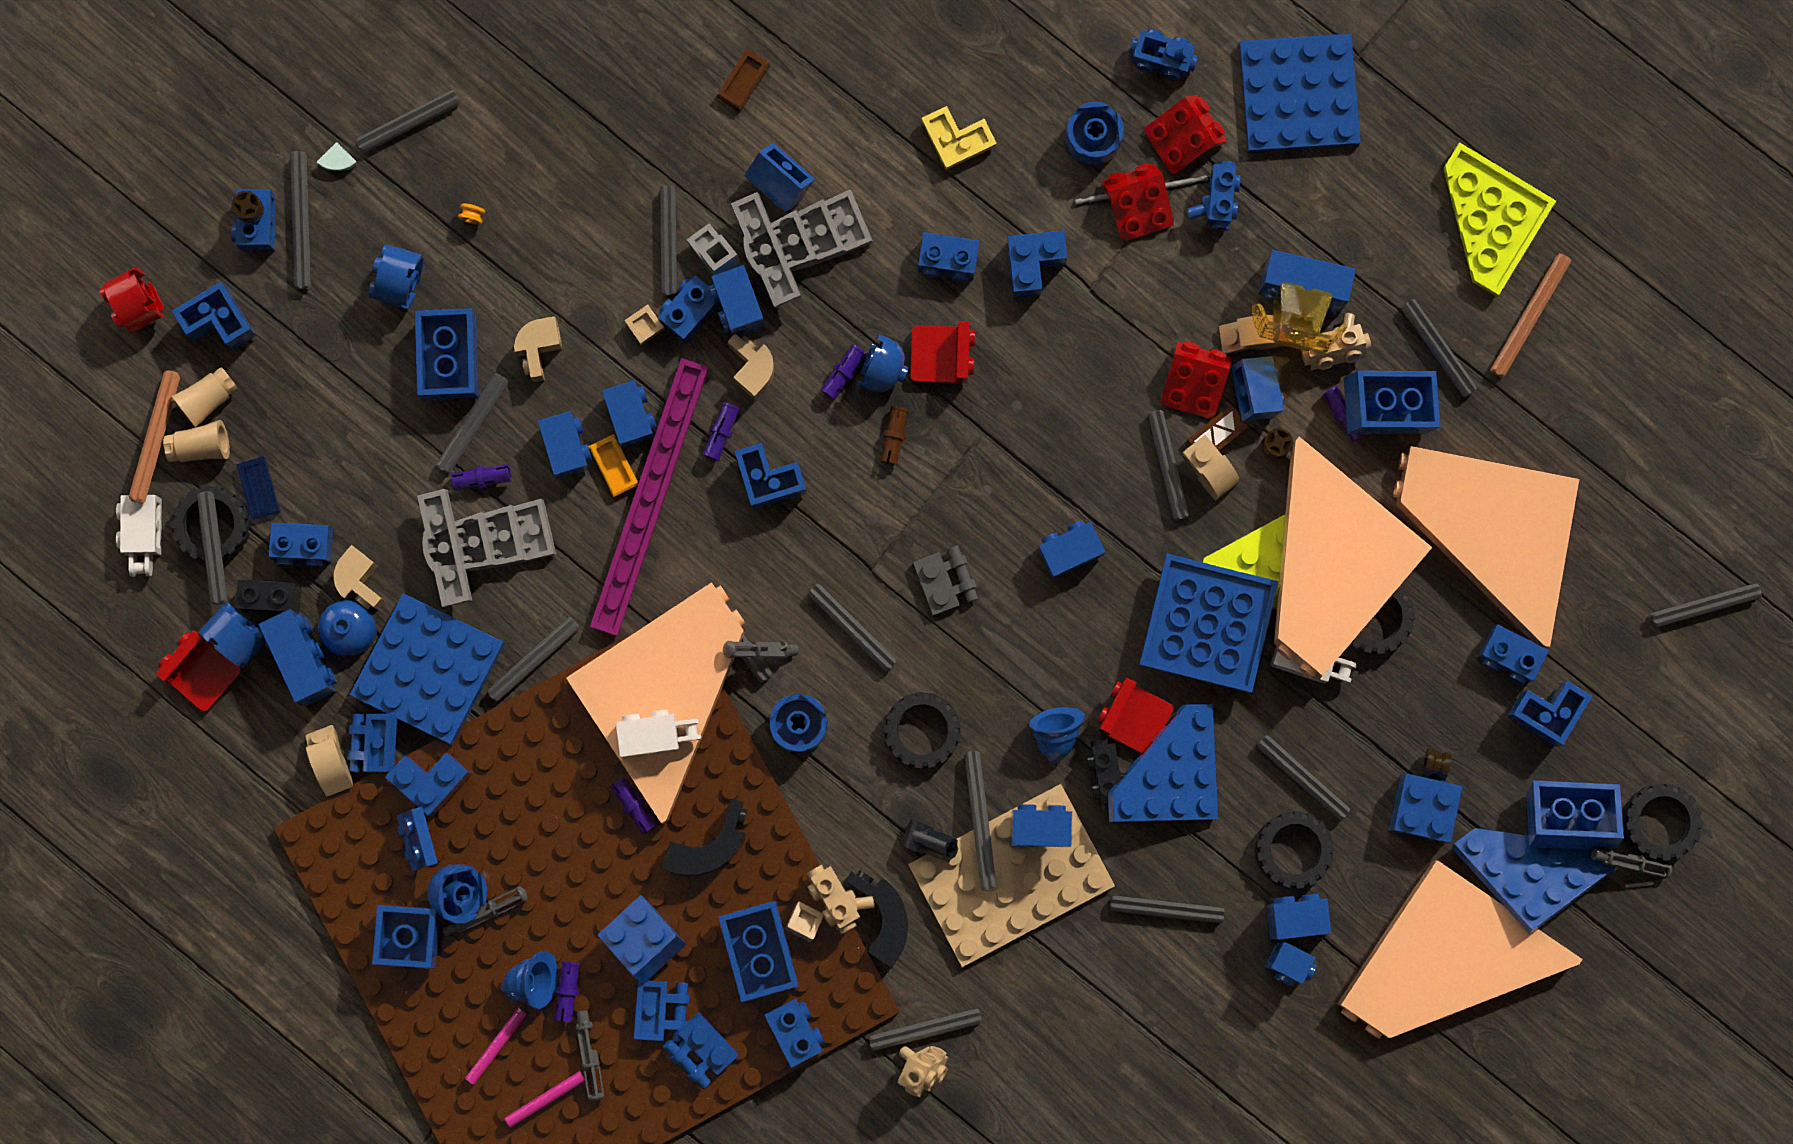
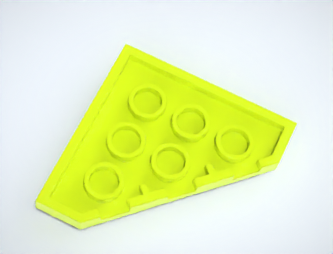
(1494, 216)
(1255, 553)

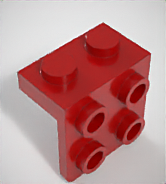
(1185, 133)
(1139, 201)
(942, 353)
(1196, 380)
(198, 670)
(1134, 716)

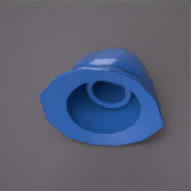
(1056, 731)
(532, 980)

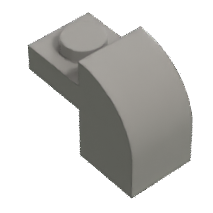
(713, 250)

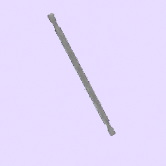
(1168, 185)

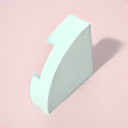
(336, 159)

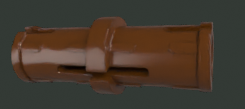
(894, 435)

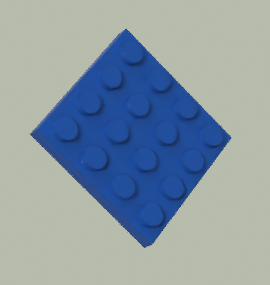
(1299, 93)
(1208, 623)
(427, 669)

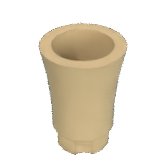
(205, 396)
(198, 443)

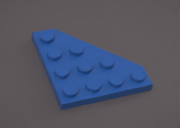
(1173, 775)
(1529, 880)

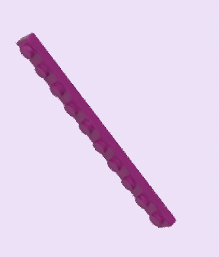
(649, 497)

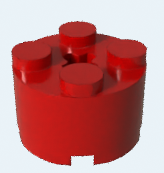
(132, 300)

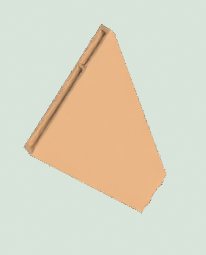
(1497, 526)
(1336, 561)
(669, 667)
(1445, 955)

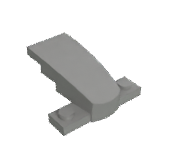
(798, 239)
(479, 541)

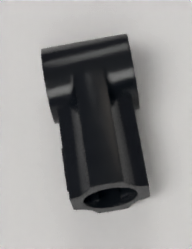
(924, 839)

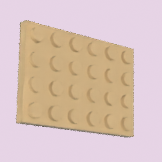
(1030, 883)

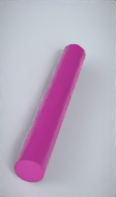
(496, 1046)
(545, 1099)

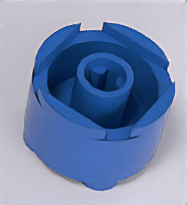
(1106, 124)
(396, 276)
(233, 635)
(796, 707)

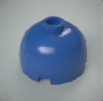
(883, 366)
(347, 628)
(457, 892)

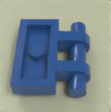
(378, 746)
(416, 839)
(651, 1010)
(707, 1043)

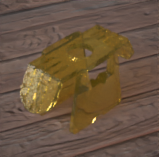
(1297, 319)

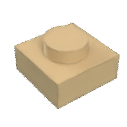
(644, 324)
(804, 921)

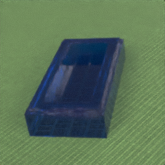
(258, 487)

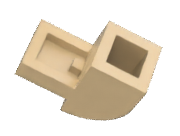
(1243, 336)
(536, 338)
(759, 366)
(1215, 470)
(350, 575)
(328, 761)

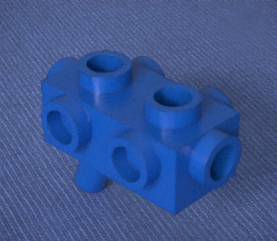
(1170, 55)
(1219, 204)

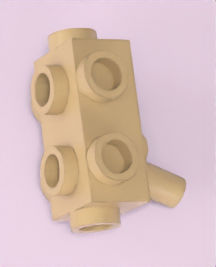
(1349, 348)
(839, 905)
(922, 1069)

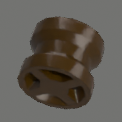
(244, 202)
(1282, 441)
(1436, 764)

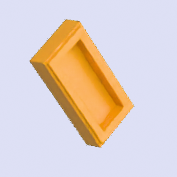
(613, 465)

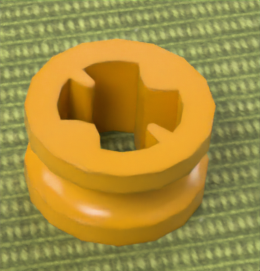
(471, 214)

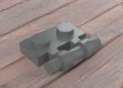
(937, 584)

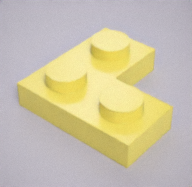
(956, 145)

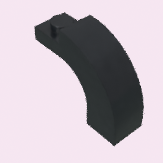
(705, 859)
(894, 917)

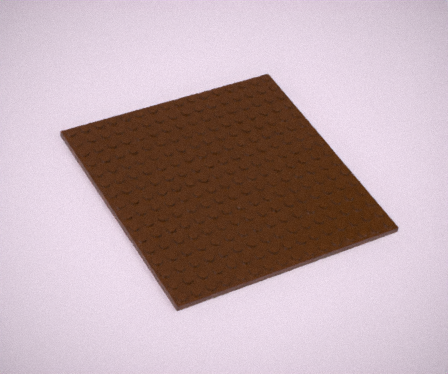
(549, 822)

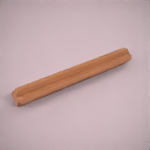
(1530, 315)
(154, 437)

